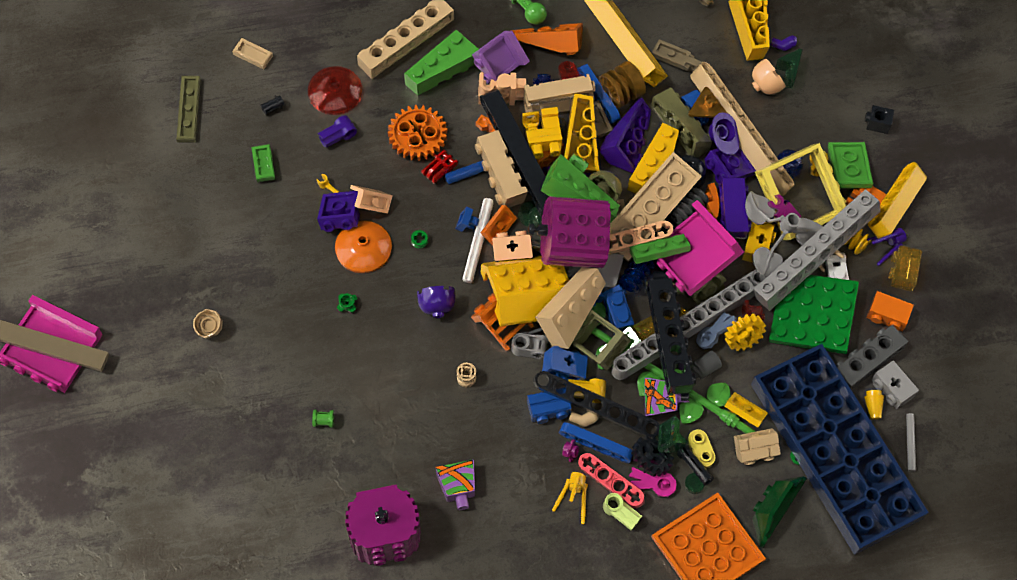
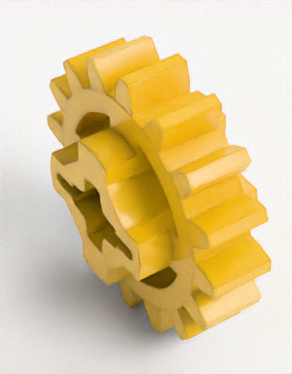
(745, 332)

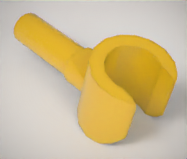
(325, 184)

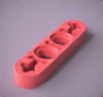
(611, 480)

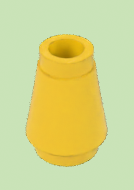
(874, 403)

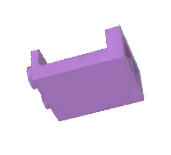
(500, 56)

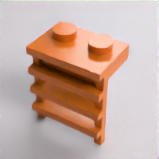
(486, 315)

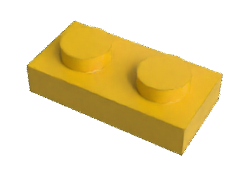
(746, 409)

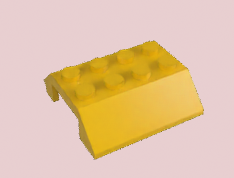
(522, 287)

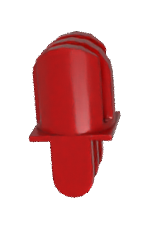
(439, 167)

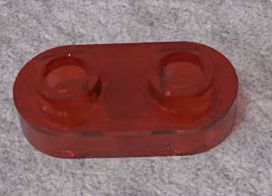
(566, 74)

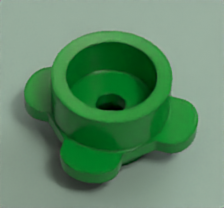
(343, 298)

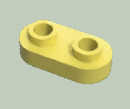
(701, 447)

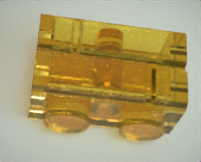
(906, 268)

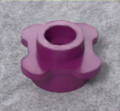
(570, 450)

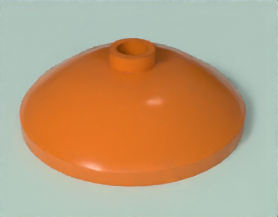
(364, 256)

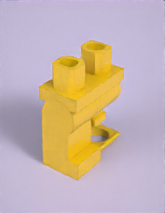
(546, 138)

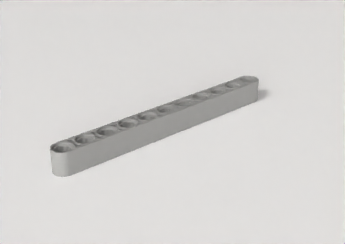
(690, 323)

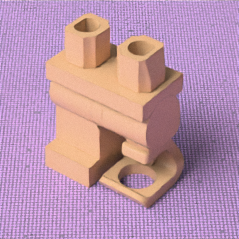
(508, 85)

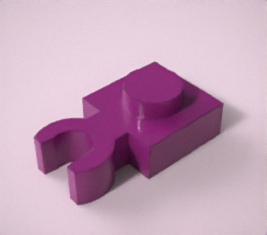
(782, 209)

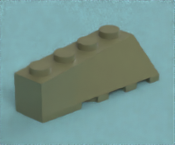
(675, 114)

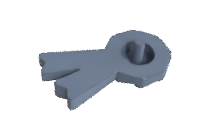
(709, 335)

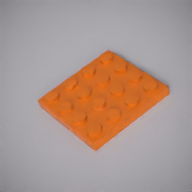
(708, 543)

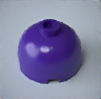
(436, 300)

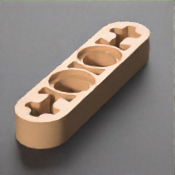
(635, 233)

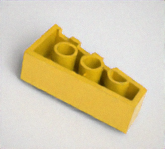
(752, 26)
(656, 154)

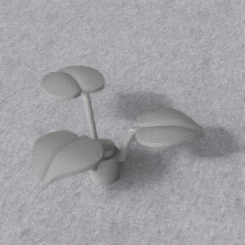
(759, 212)

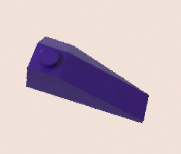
(625, 141)

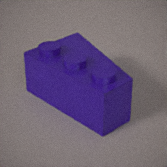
(732, 205)

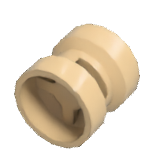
(468, 378)

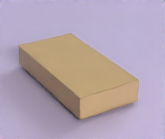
(252, 53)

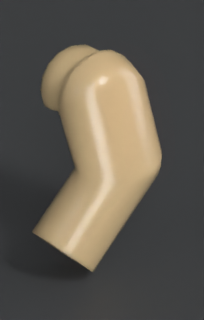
(583, 420)

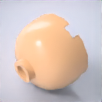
(767, 79)

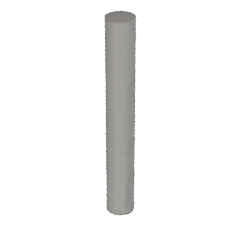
(911, 455)

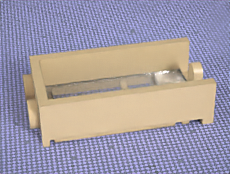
(556, 94)

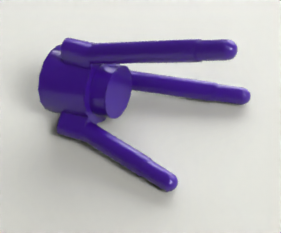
(896, 238)

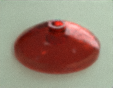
(334, 98)

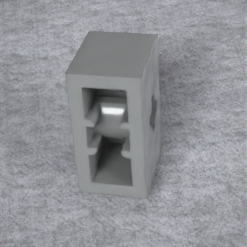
(893, 375)

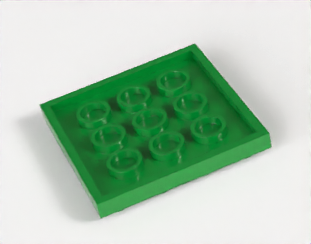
(816, 314)

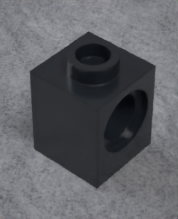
(882, 125)

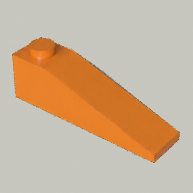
(561, 39)

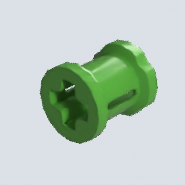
(323, 418)

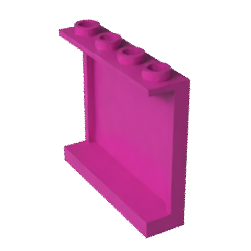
(710, 251)
(56, 322)

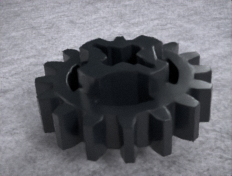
(649, 457)

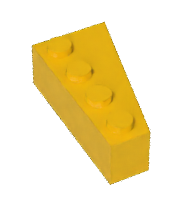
(582, 132)

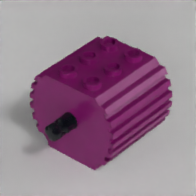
(574, 232)
(383, 525)

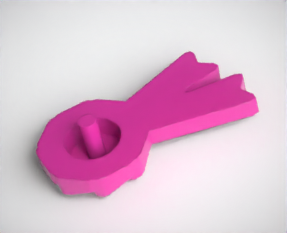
(662, 486)

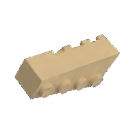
(500, 169)
(570, 307)

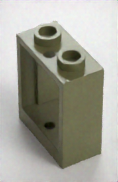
(613, 347)

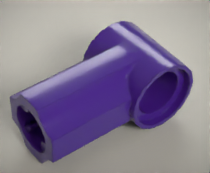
(342, 129)

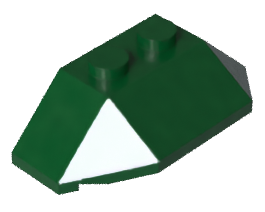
(774, 506)

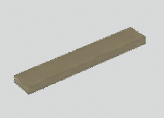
(53, 346)

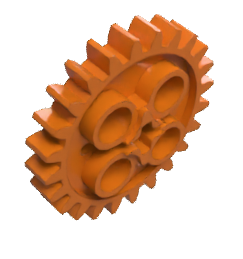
(403, 140)

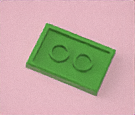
(850, 164)

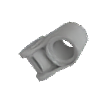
(531, 346)

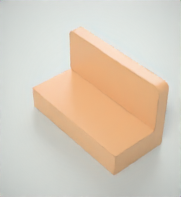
(372, 199)

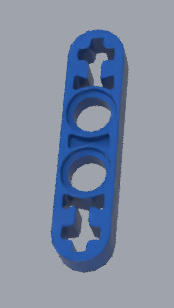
(600, 95)
(596, 442)

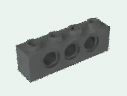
(890, 337)

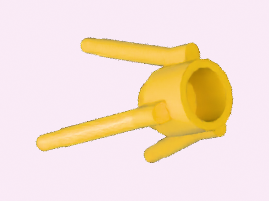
(575, 484)

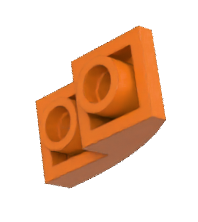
(713, 204)

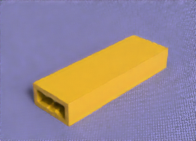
(627, 40)

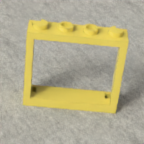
(825, 172)

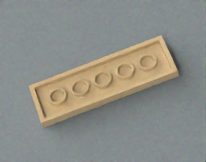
(655, 199)

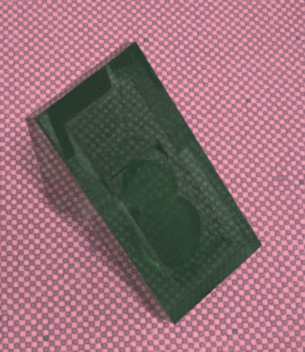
(789, 64)
(669, 437)

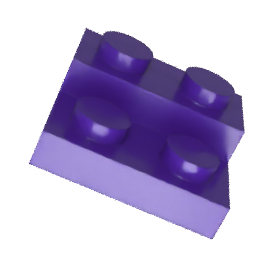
(729, 165)
(338, 211)

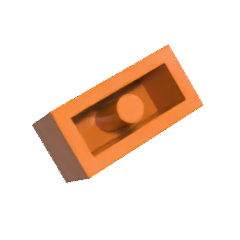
(889, 311)

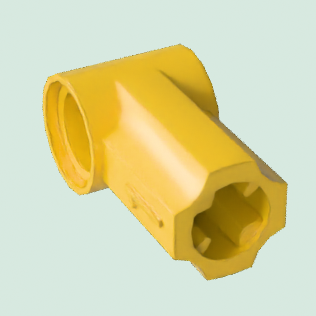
(594, 385)

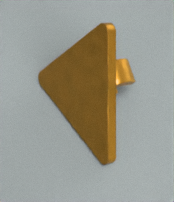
(706, 105)

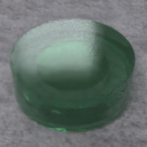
(693, 484)

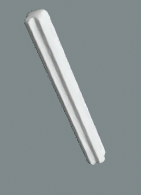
(478, 240)

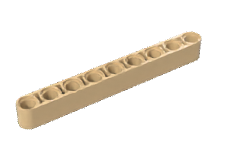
(750, 139)

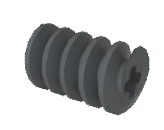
(684, 208)

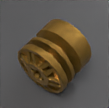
(623, 84)

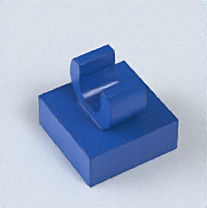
(466, 220)

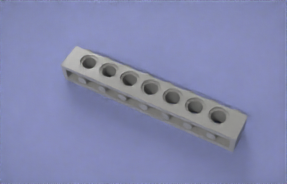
(817, 250)

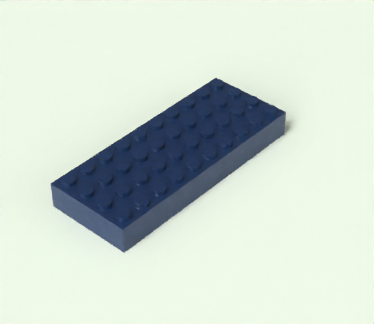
(839, 449)

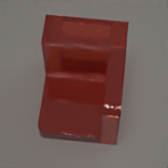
(751, 309)

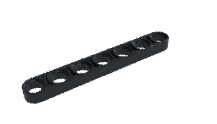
(586, 404)

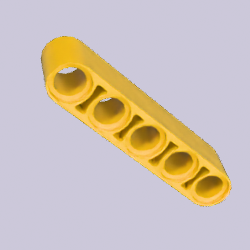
(898, 200)

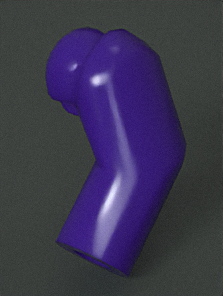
(784, 44)

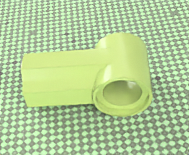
(623, 512)

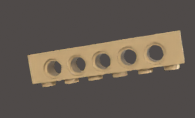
(402, 45)

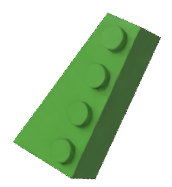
(441, 63)
(569, 182)

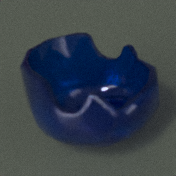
(793, 168)

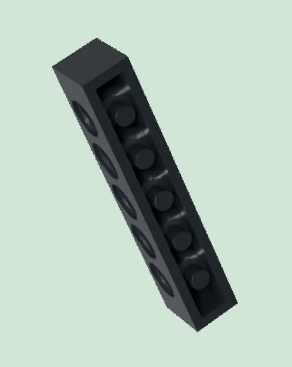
(675, 382)

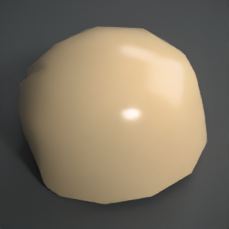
(207, 323)

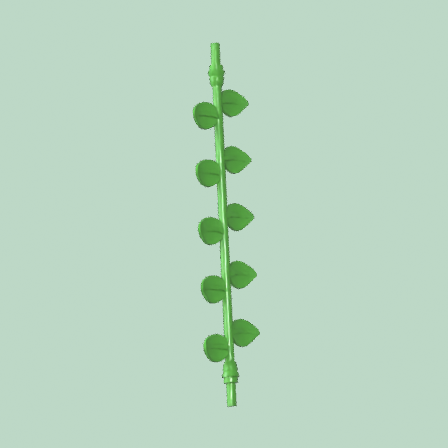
(717, 393)

